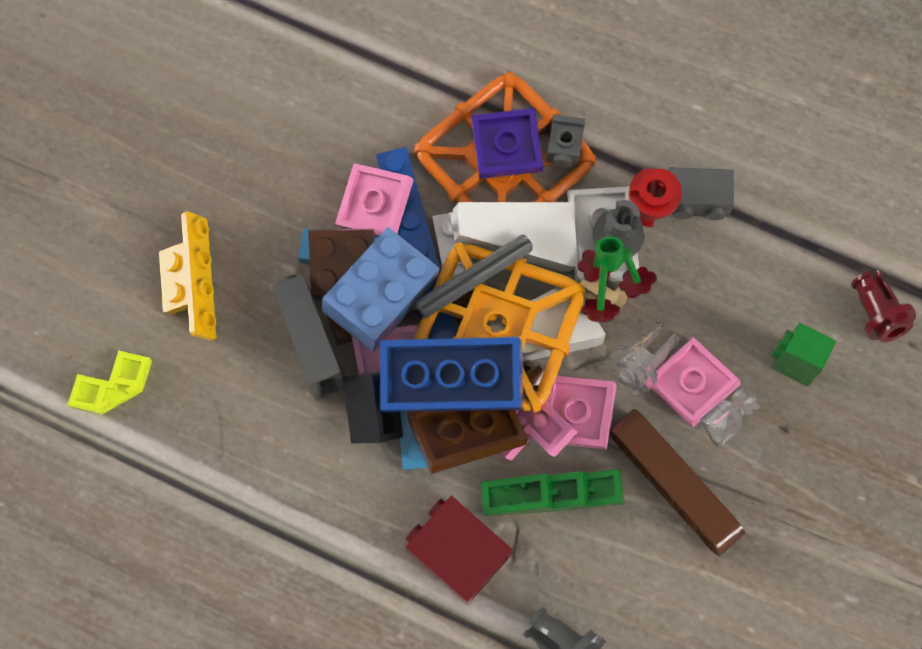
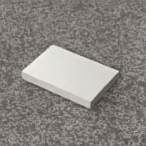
(588, 207)

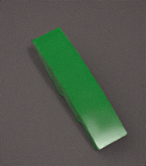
(552, 492)

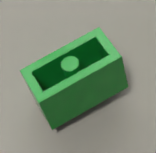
(802, 353)

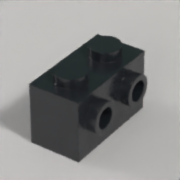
(365, 418)

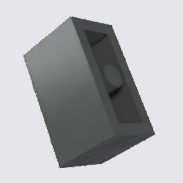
(704, 192)

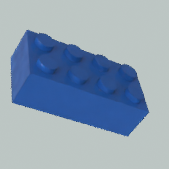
(451, 374)

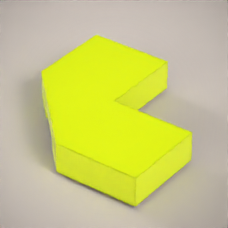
(125, 382)

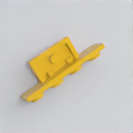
(188, 277)

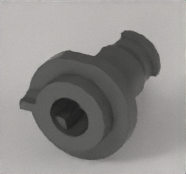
(621, 223)
(555, 634)

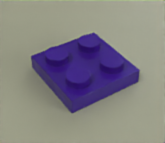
(507, 143)

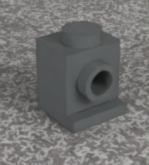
(565, 129)

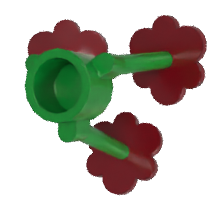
(607, 259)

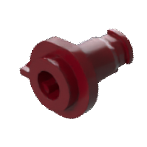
(886, 315)

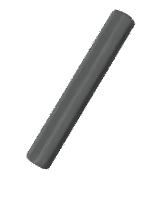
(474, 276)

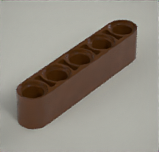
(676, 482)

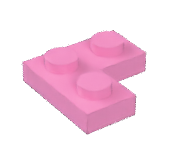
(546, 428)

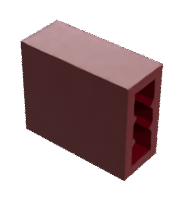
(458, 549)

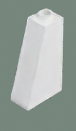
(495, 224)
(548, 323)

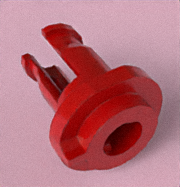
(655, 194)

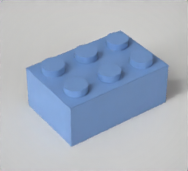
(380, 289)

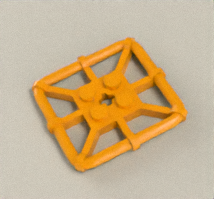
(516, 314)

